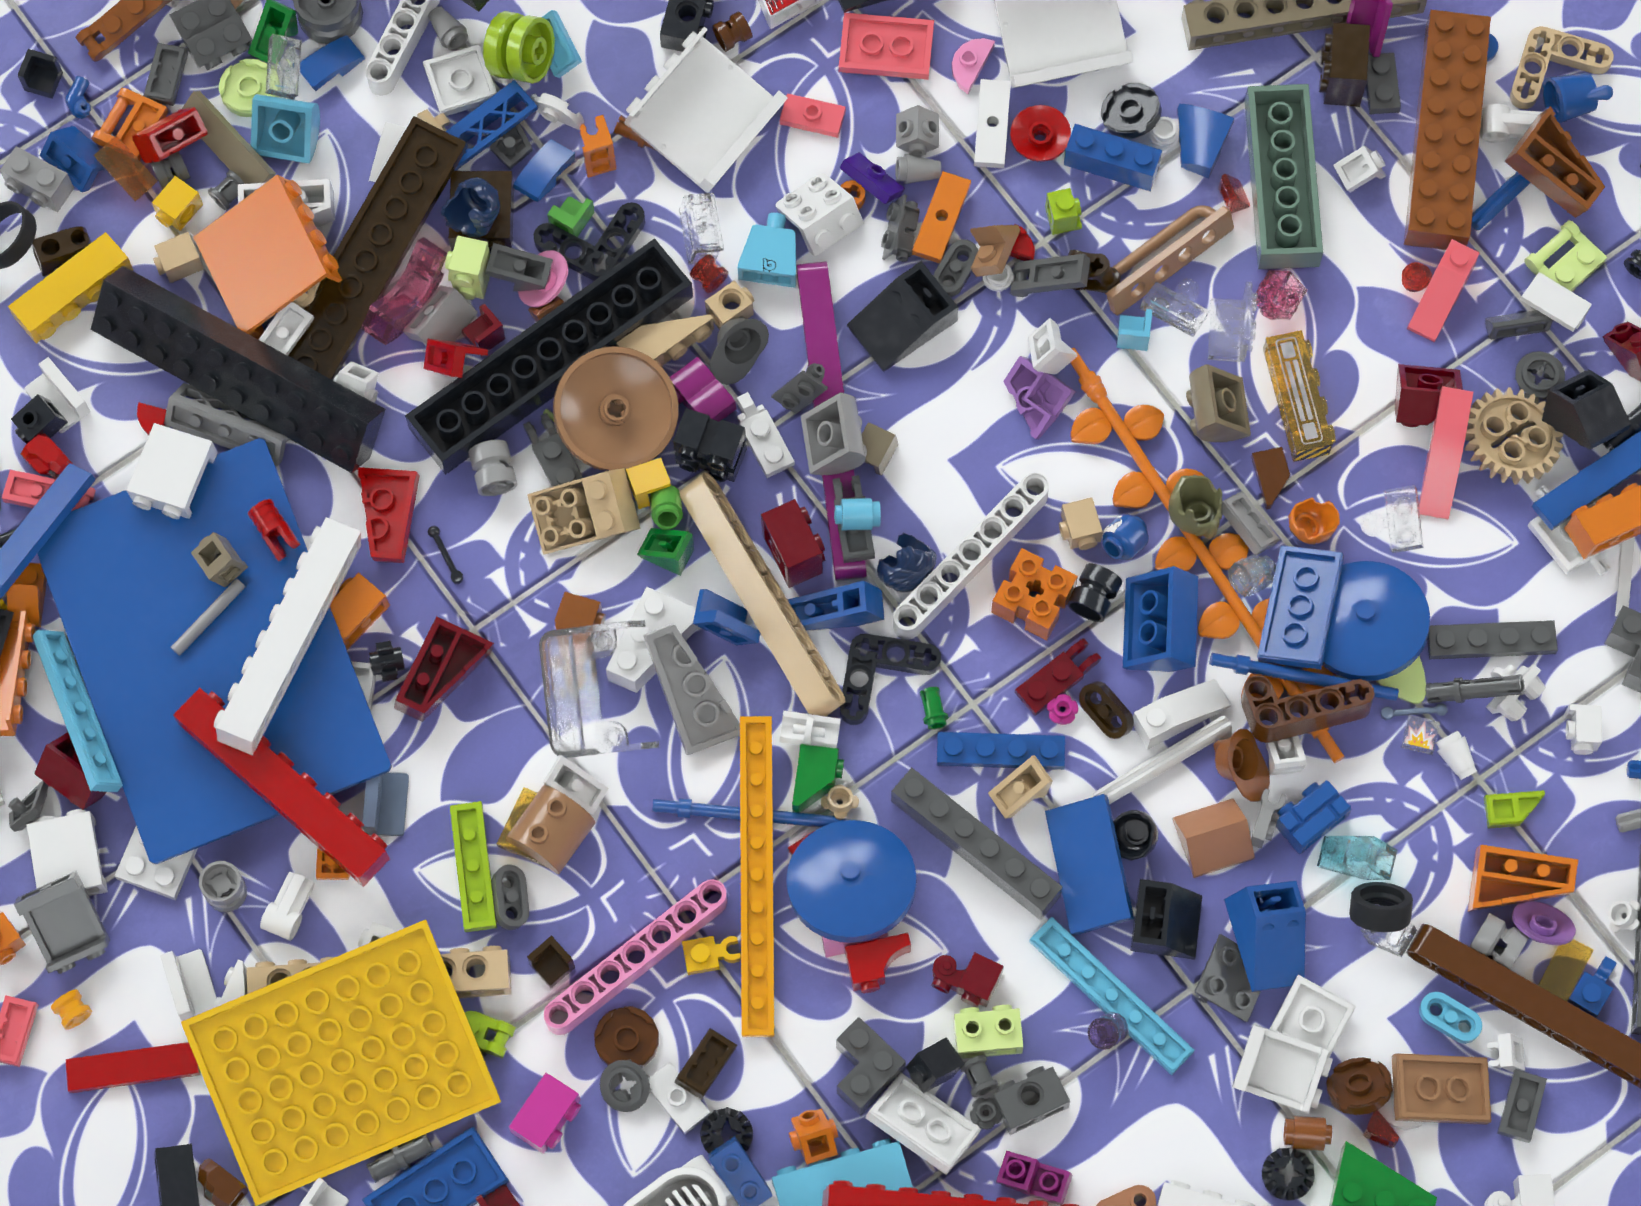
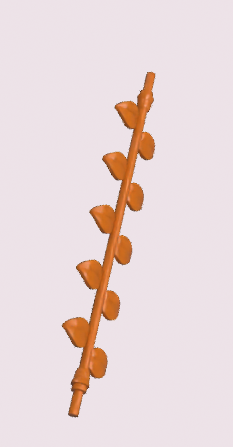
(1136, 491)

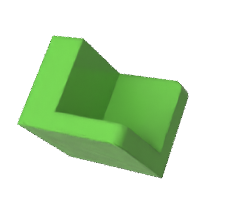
(571, 215)

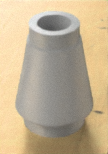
(448, 29)
(916, 169)

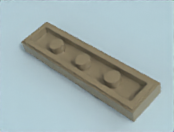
(229, 144)

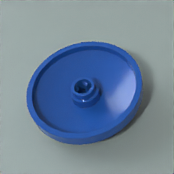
(1376, 622)
(851, 881)

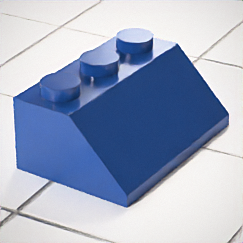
(1160, 621)

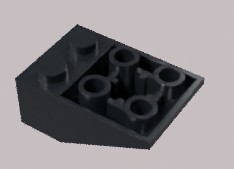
(904, 317)

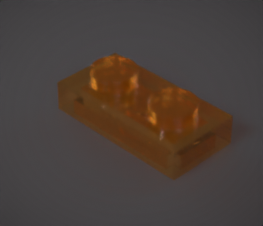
(125, 168)

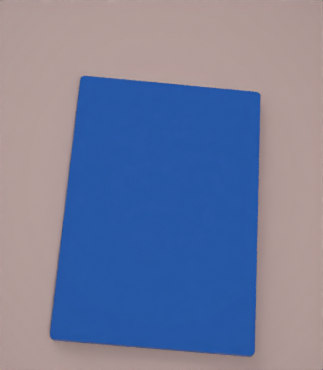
(134, 590)

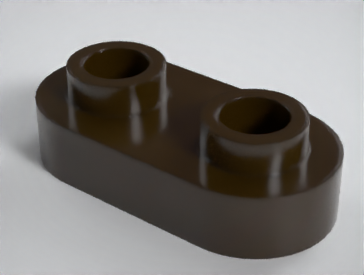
(1105, 712)

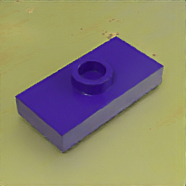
(872, 178)

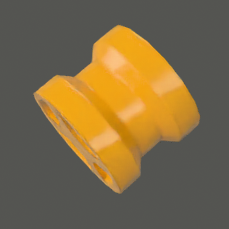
(71, 1009)

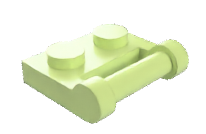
(1574, 265)

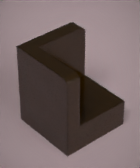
(551, 962)

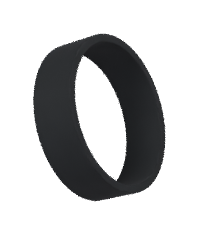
(25, 236)

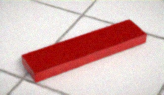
(131, 1067)

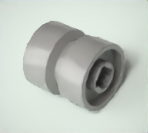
(492, 468)
(223, 886)
(1491, 932)

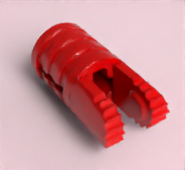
(272, 525)

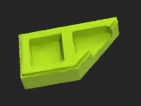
(1510, 808)

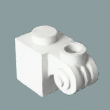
(1528, 1191)

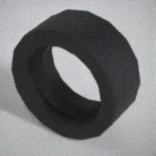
(1393, 913)

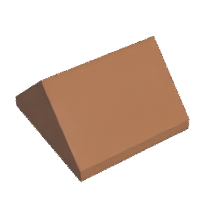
(1214, 837)

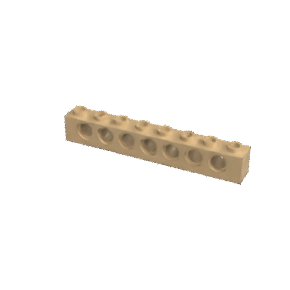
(494, 981)

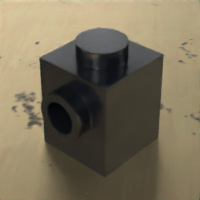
(37, 418)
(934, 1065)

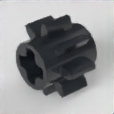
(386, 661)

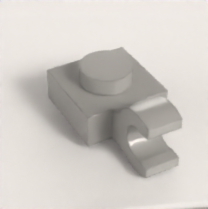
(1264, 826)

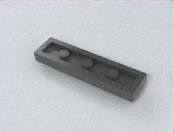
(1492, 639)

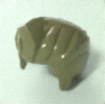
(1196, 506)

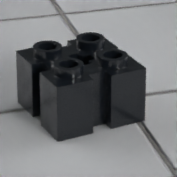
(709, 445)

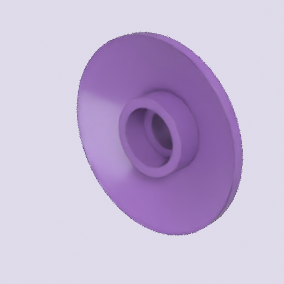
(1543, 923)

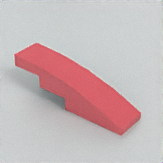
(1445, 452)

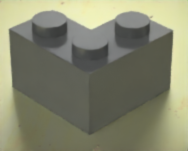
(1626, 637)
(874, 1064)

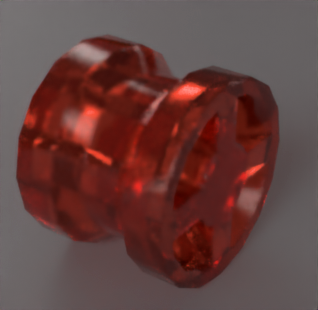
(709, 273)

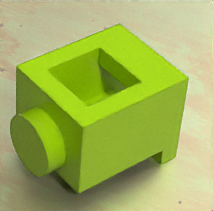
(1063, 211)

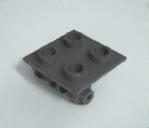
(1226, 981)

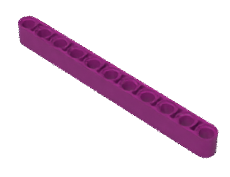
(823, 350)

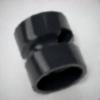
(1096, 590)

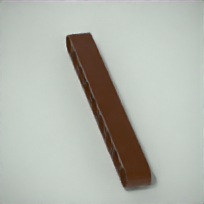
(1527, 1002)

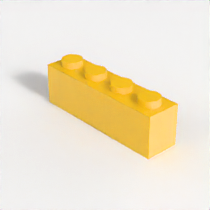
(68, 288)

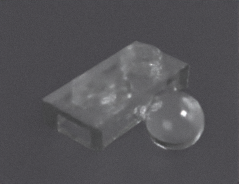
(1177, 307)
(1401, 520)

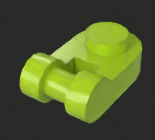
(480, 1026)

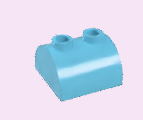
(284, 128)

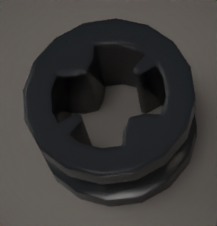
(1633, 264)

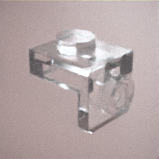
(1392, 942)

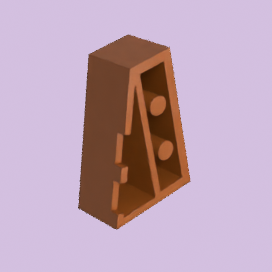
(1555, 166)

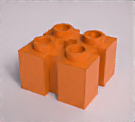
(1038, 612)

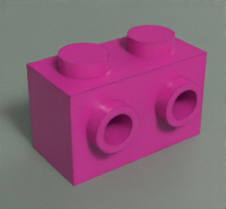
(546, 1113)

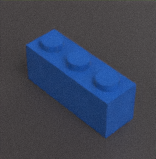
(1112, 157)

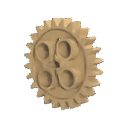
(1496, 413)

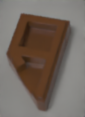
(1271, 473)

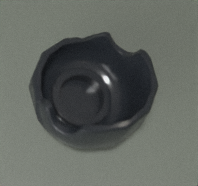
(1135, 834)

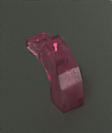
(417, 284)

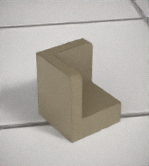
(879, 446)

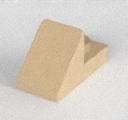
(1021, 787)

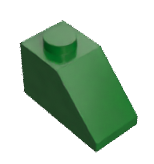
(815, 775)

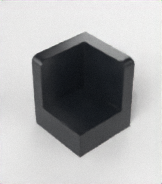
(40, 73)

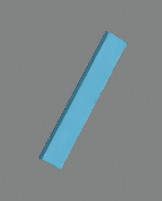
(77, 711)
(1111, 995)

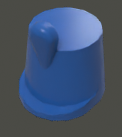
(1573, 95)

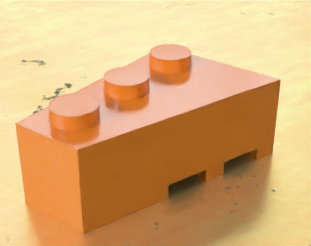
(1518, 876)

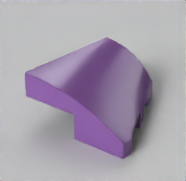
(1037, 395)

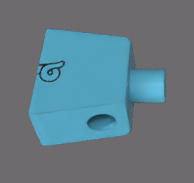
(769, 254)

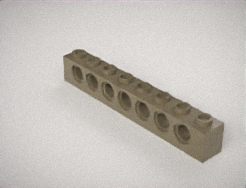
(1263, 24)

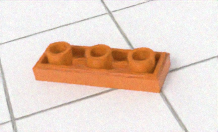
(945, 203)

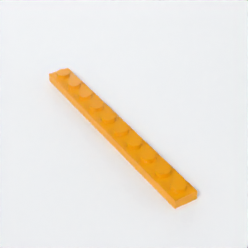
(756, 877)

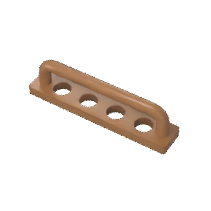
(1219, 224)

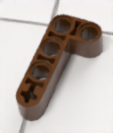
(1349, 699)

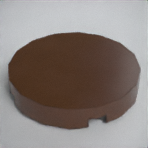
(626, 1035)
(1359, 1086)

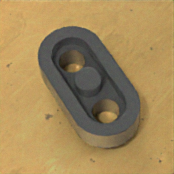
(955, 270)
(511, 898)

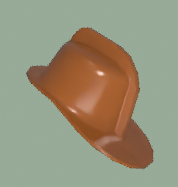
(1242, 762)

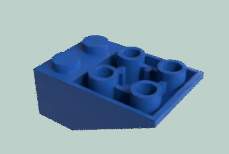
(1269, 933)

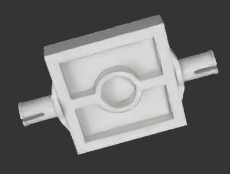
(1561, 546)

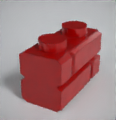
(169, 135)

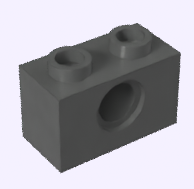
(1017, 1114)

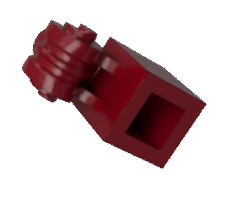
(974, 983)

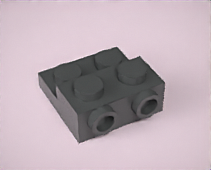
(211, 31)

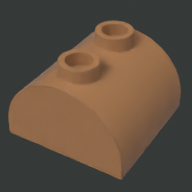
(551, 828)

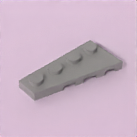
(693, 699)

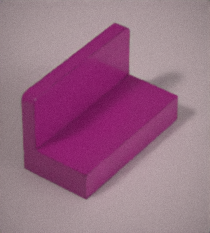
(1372, 13)

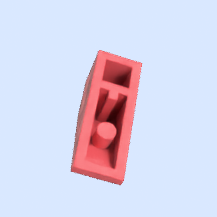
(1443, 290)

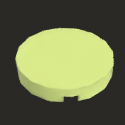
(241, 84)

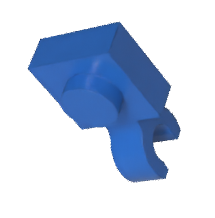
(1591, 990)

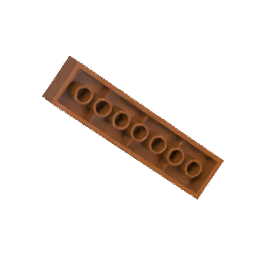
(1447, 129)

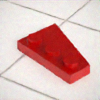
(389, 510)

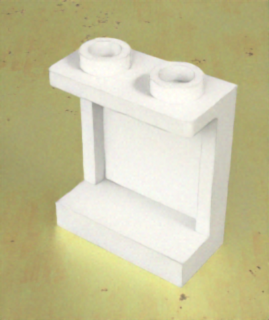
(170, 471)
(64, 847)
(1282, 1069)

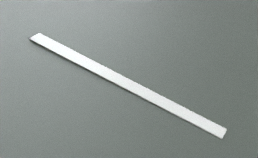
(1625, 573)

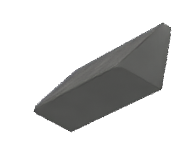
(1517, 324)

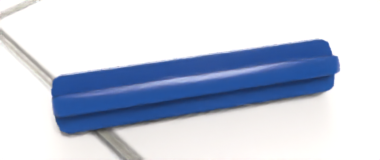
(1498, 201)

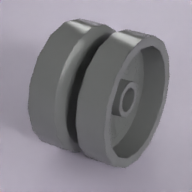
(328, 19)

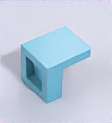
(1134, 331)

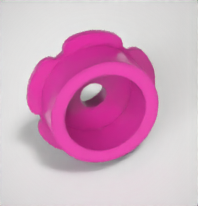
(1068, 715)

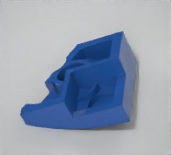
(1201, 137)

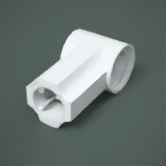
(1502, 123)
(284, 914)

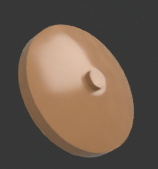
(615, 408)

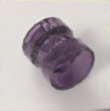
(1101, 1032)

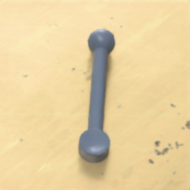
(1387, 712)

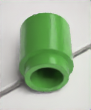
(666, 507)

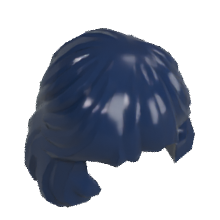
(472, 208)
(910, 567)

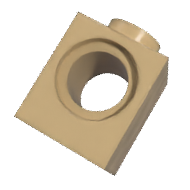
(730, 293)

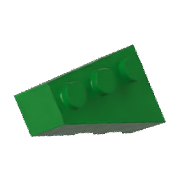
(1367, 1182)

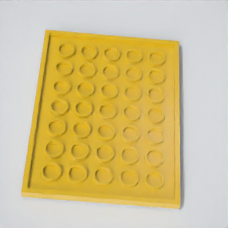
(340, 1062)

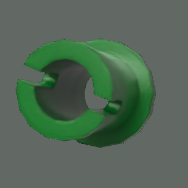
(933, 708)

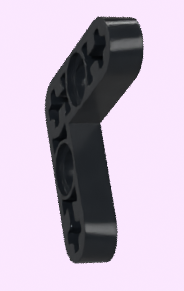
(594, 254)
(868, 664)

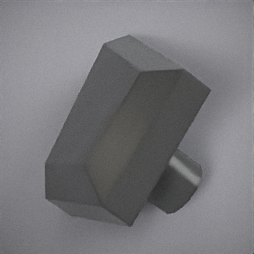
(512, 146)
(28, 809)

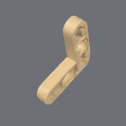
(1552, 51)

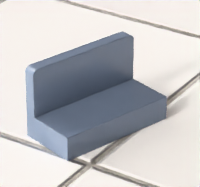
(386, 804)

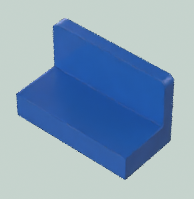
(73, 154)
(724, 619)

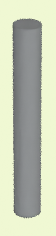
(207, 617)

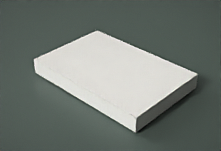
(923, 1123)

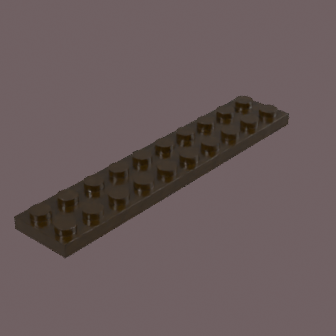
(378, 243)

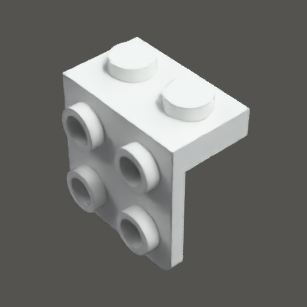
(821, 212)

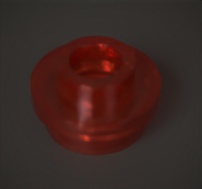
(1416, 277)

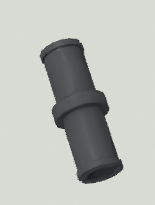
(400, 1158)

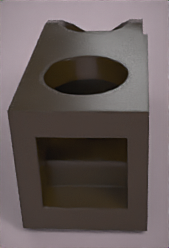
(59, 247)

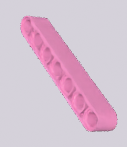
(629, 971)

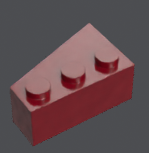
(440, 667)

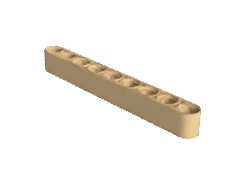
(762, 596)

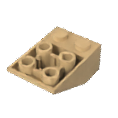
(584, 511)

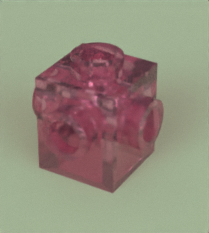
(1279, 295)

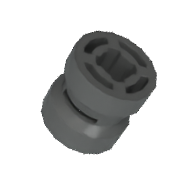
(163, 171)

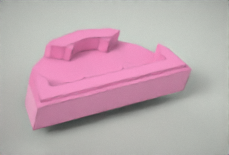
(969, 62)

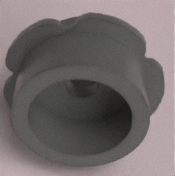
(981, 1120)

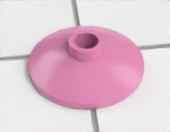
(555, 282)

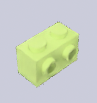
(468, 267)
(988, 1032)

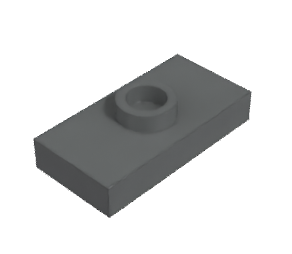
(166, 73)

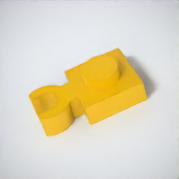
(703, 954)

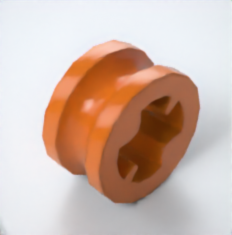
(852, 185)

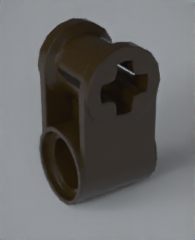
(1100, 275)

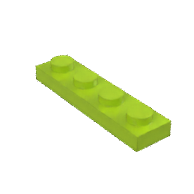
(473, 866)

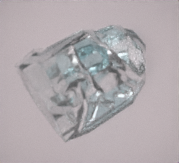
(1252, 574)

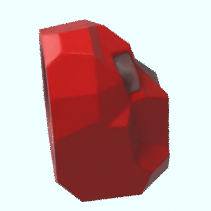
(45, 456)

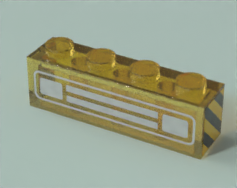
(1298, 395)

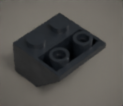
(1586, 409)
(1166, 920)

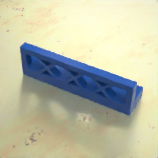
(487, 113)

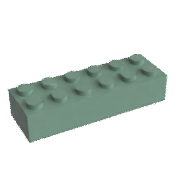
(1283, 176)

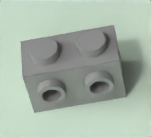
(36, 179)

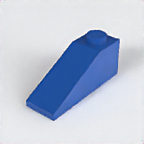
(840, 607)

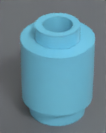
(857, 514)

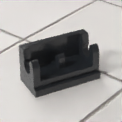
(176, 1176)

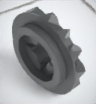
(1531, 364)
(620, 1099)

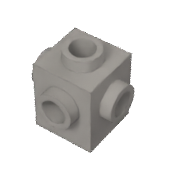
(917, 130)

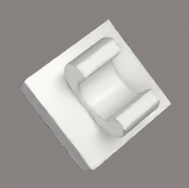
(1510, 1052)

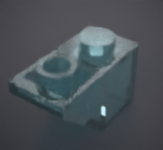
(1358, 857)

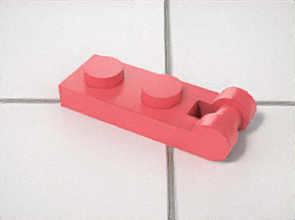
(27, 489)

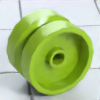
(518, 47)

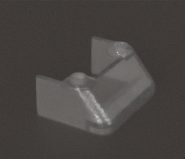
(573, 691)

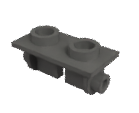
(895, 240)
(802, 389)

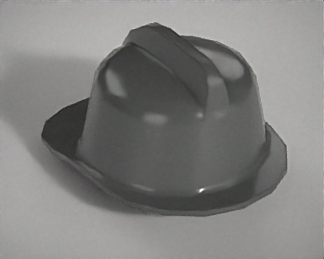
(738, 348)

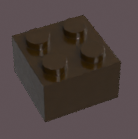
(1344, 64)

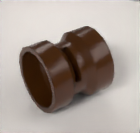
(732, 31)

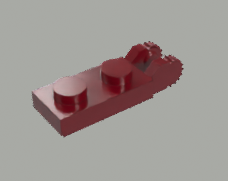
(1055, 678)

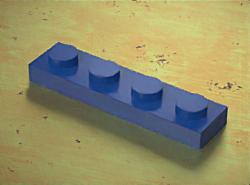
(999, 750)

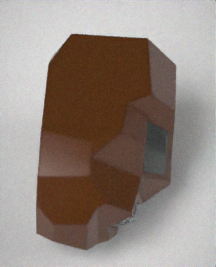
(219, 1185)

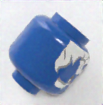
(1125, 537)

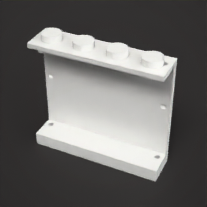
(1060, 38)
(702, 111)

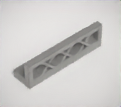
(221, 427)

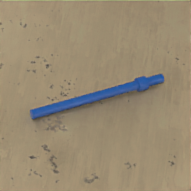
(1244, 665)
(686, 808)

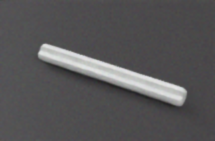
(1166, 759)

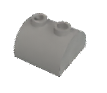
(834, 436)

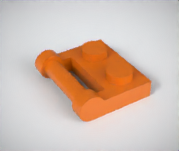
(143, 114)

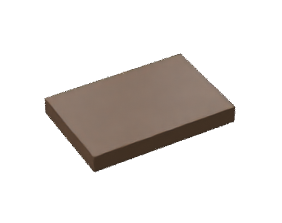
(1441, 1089)

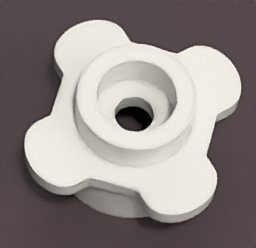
(1618, 910)

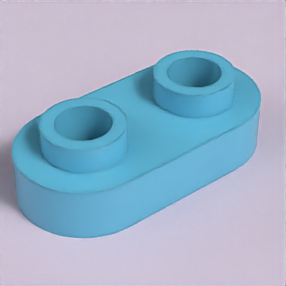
(1451, 1015)

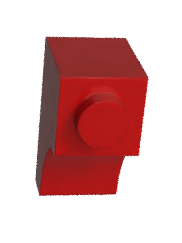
(870, 960)

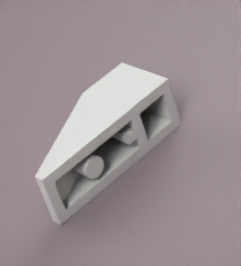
(1178, 712)

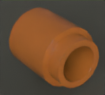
(1307, 1133)

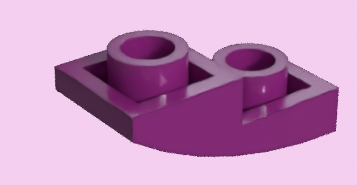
(1034, 1178)

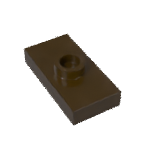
(705, 1063)

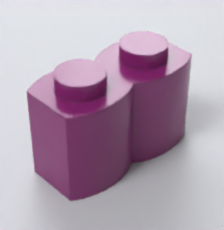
(702, 391)

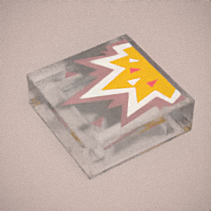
(1420, 734)

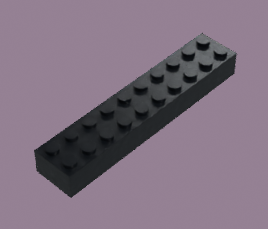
(529, 367)
(237, 369)

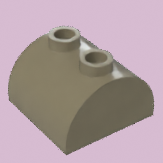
(1217, 405)

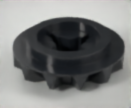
(716, 1121)
(1275, 1182)

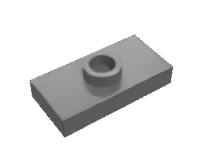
(1249, 523)

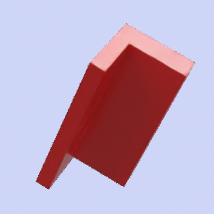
(448, 356)

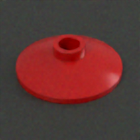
(1040, 121)

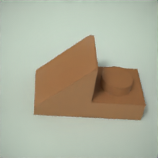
(994, 249)

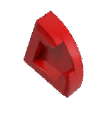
(1023, 247)
(148, 415)

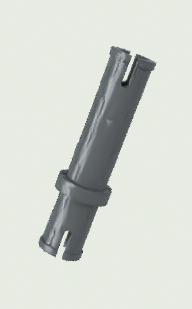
(1462, 690)

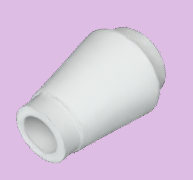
(1457, 754)

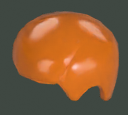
(1313, 521)

